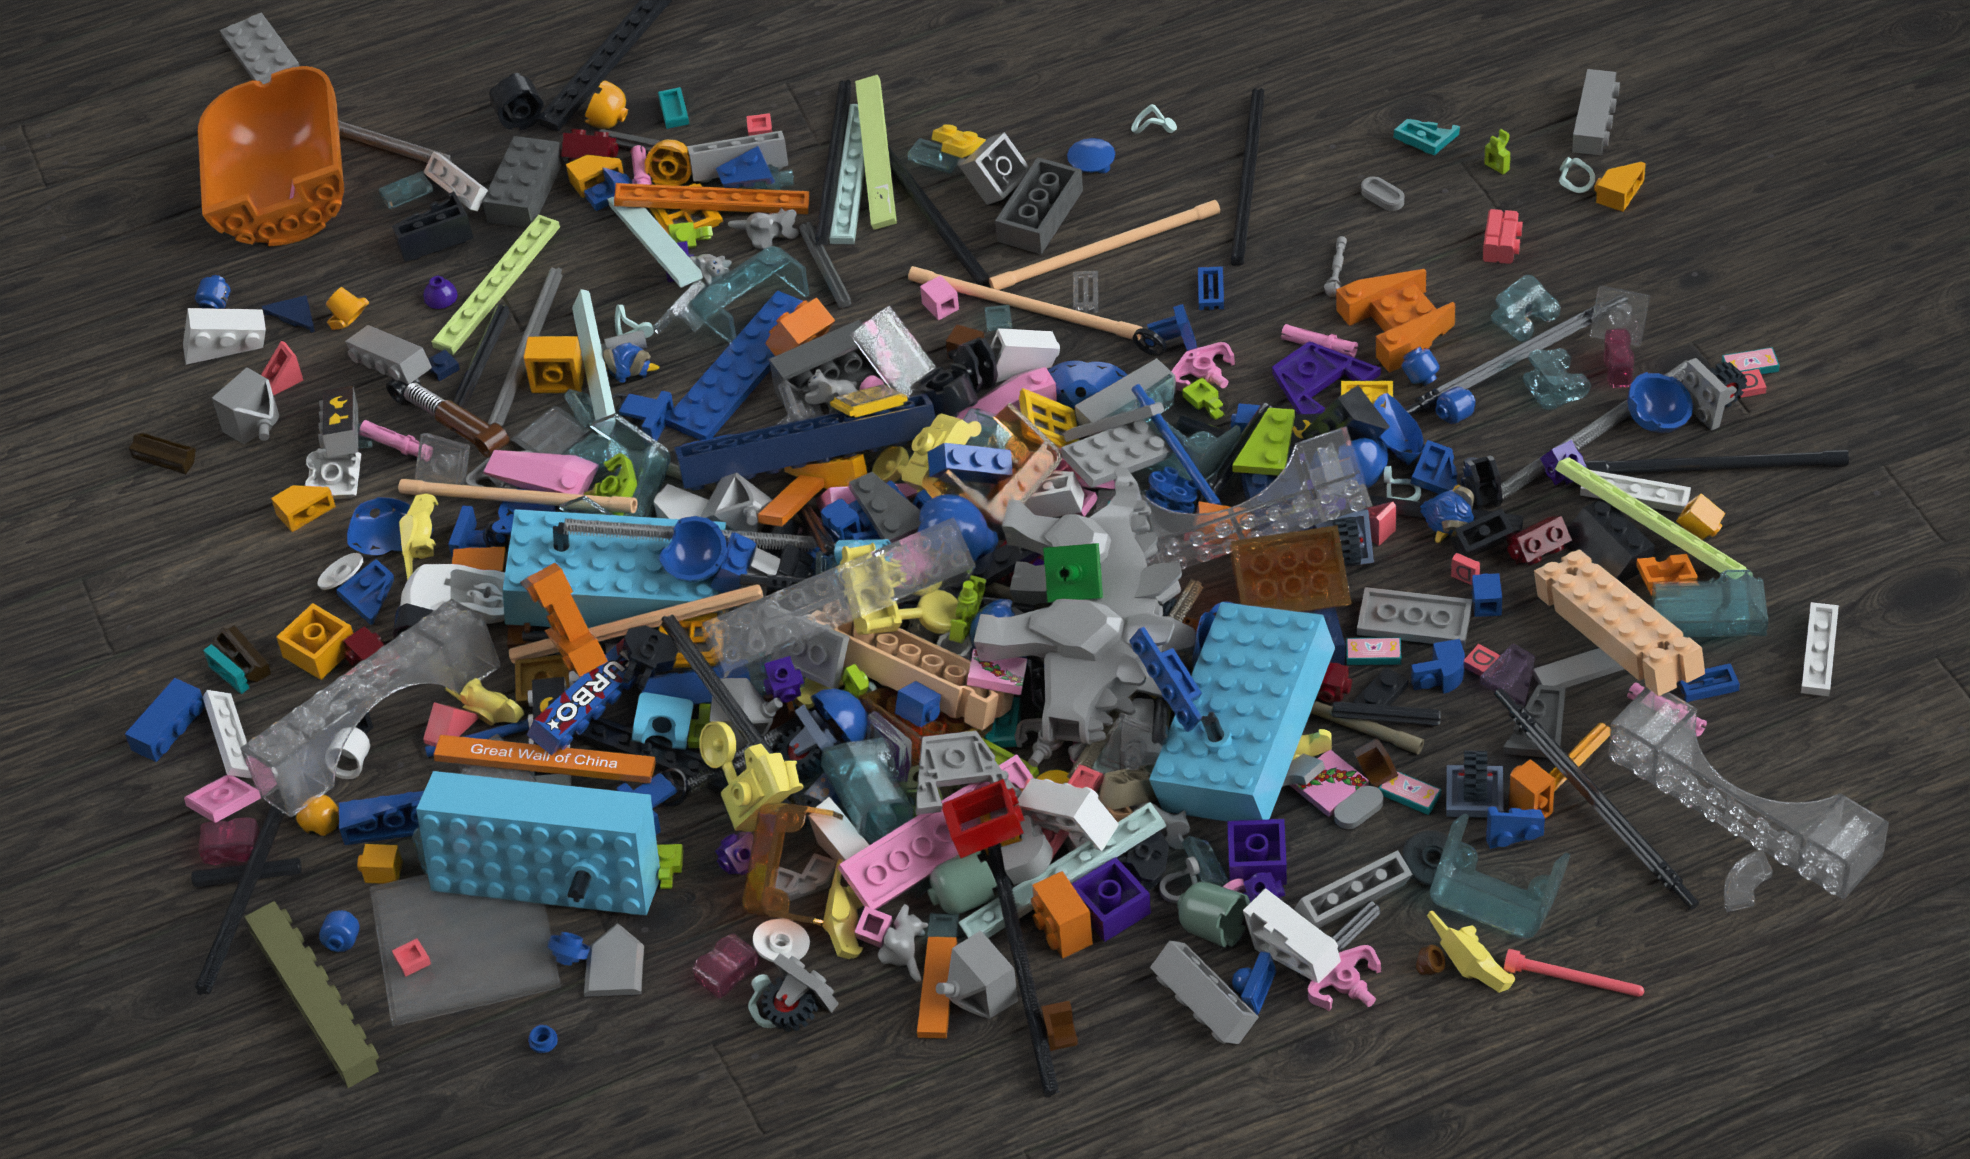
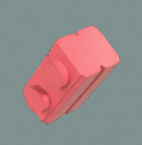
(1501, 235)

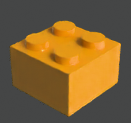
(554, 364)
(315, 641)

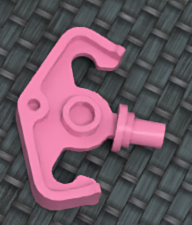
(1200, 364)
(1346, 978)

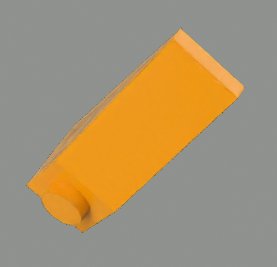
(835, 472)

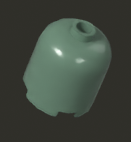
(962, 884)
(1213, 913)

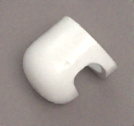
(356, 748)

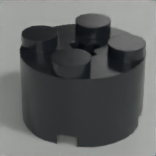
(516, 102)
(949, 389)

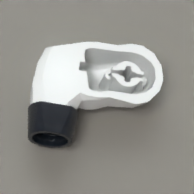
(438, 583)

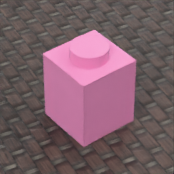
(939, 297)
(873, 926)

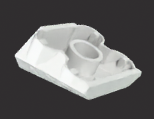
(336, 472)

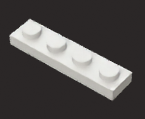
(456, 180)
(1651, 493)
(1819, 649)
(227, 731)

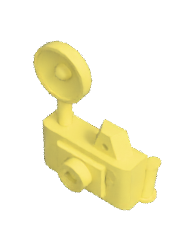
(915, 472)
(933, 609)
(763, 782)

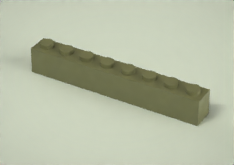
(312, 994)

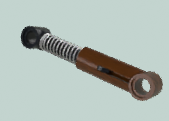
(452, 416)

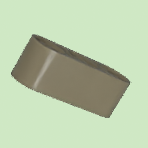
(1127, 787)

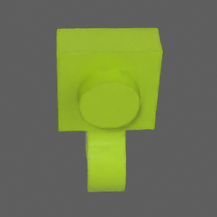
(1495, 153)
(685, 232)
(1202, 395)
(855, 681)
(697, 725)
(670, 862)

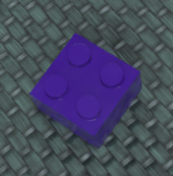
(1257, 848)
(1113, 898)

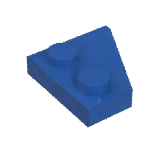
(745, 170)
(1435, 469)
(367, 590)
(1513, 826)

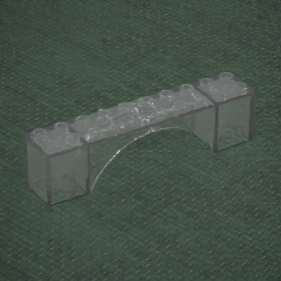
(1314, 487)
(837, 596)
(301, 751)
(1822, 839)

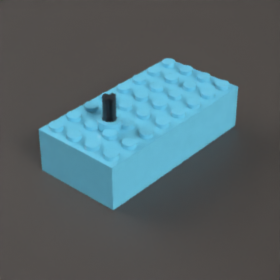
(607, 574)
(1256, 696)
(539, 842)

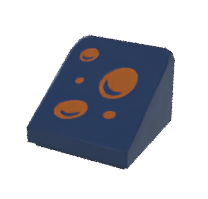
(823, 789)

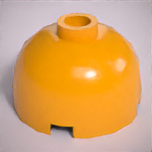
(606, 107)
(668, 163)

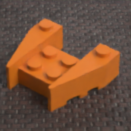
(1400, 311)
(568, 629)

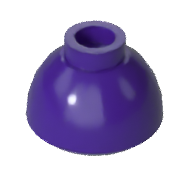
(439, 293)

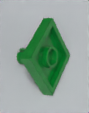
(1073, 572)

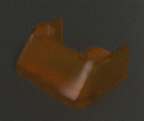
(1033, 461)
(759, 893)

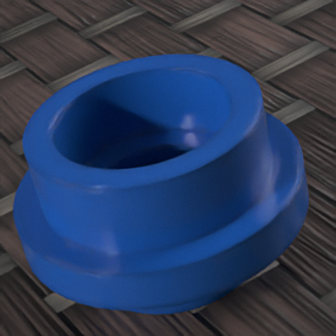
(540, 1033)

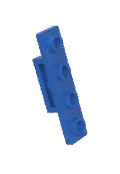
(1170, 677)

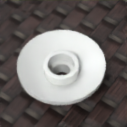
(340, 571)
(780, 937)

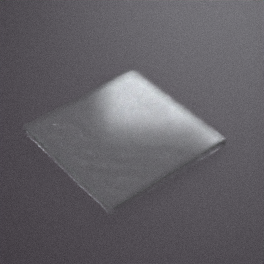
(476, 948)

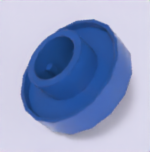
(568, 948)

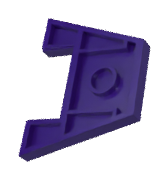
(1312, 370)

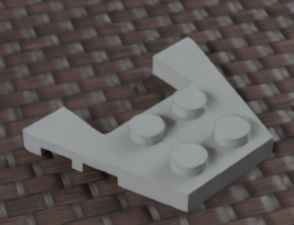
(954, 761)

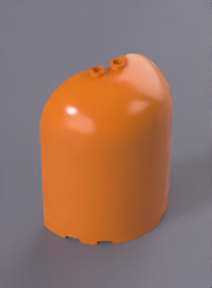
(260, 142)

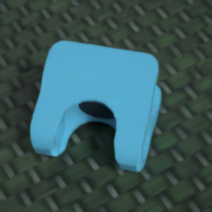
(662, 717)

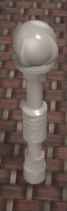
(1334, 283)

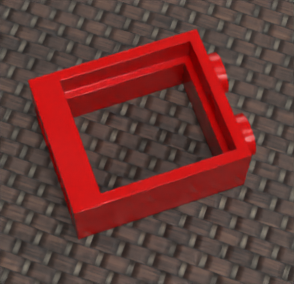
(978, 804)

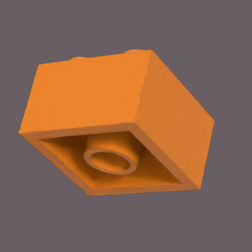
(803, 325)
(1061, 915)

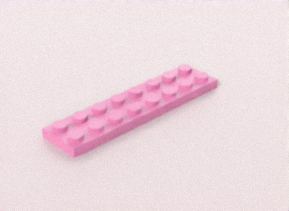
(912, 849)

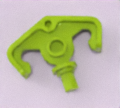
(621, 485)
(967, 607)

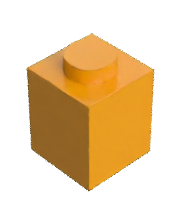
(1701, 517)
(380, 863)

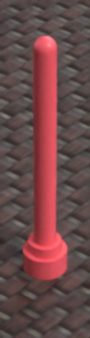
(1518, 962)

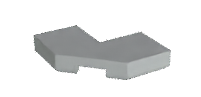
(815, 877)

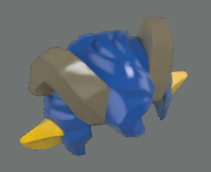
(628, 361)
(1448, 511)

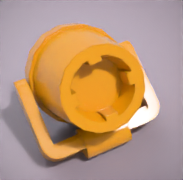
(345, 308)

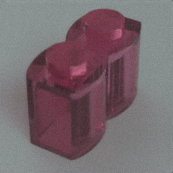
(1618, 358)
(227, 840)
(725, 965)

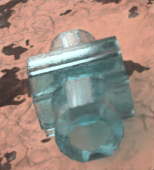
(781, 178)

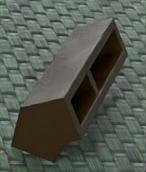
(162, 452)
(242, 653)

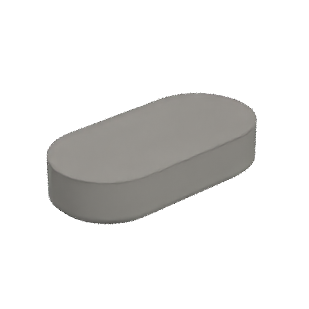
(1382, 193)
(1358, 807)

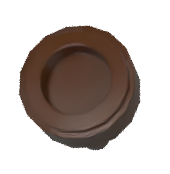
(1430, 960)

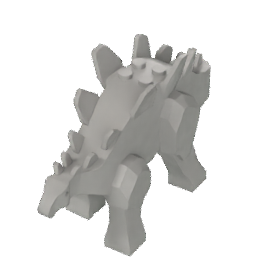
(1087, 640)

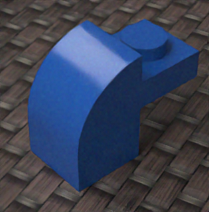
(1444, 670)

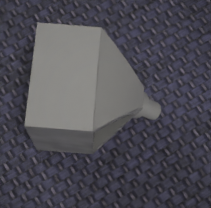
(994, 168)
(246, 407)
(736, 504)
(751, 702)
(979, 978)

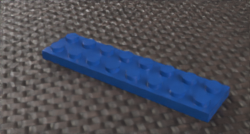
(731, 375)

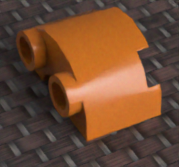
(1673, 569)

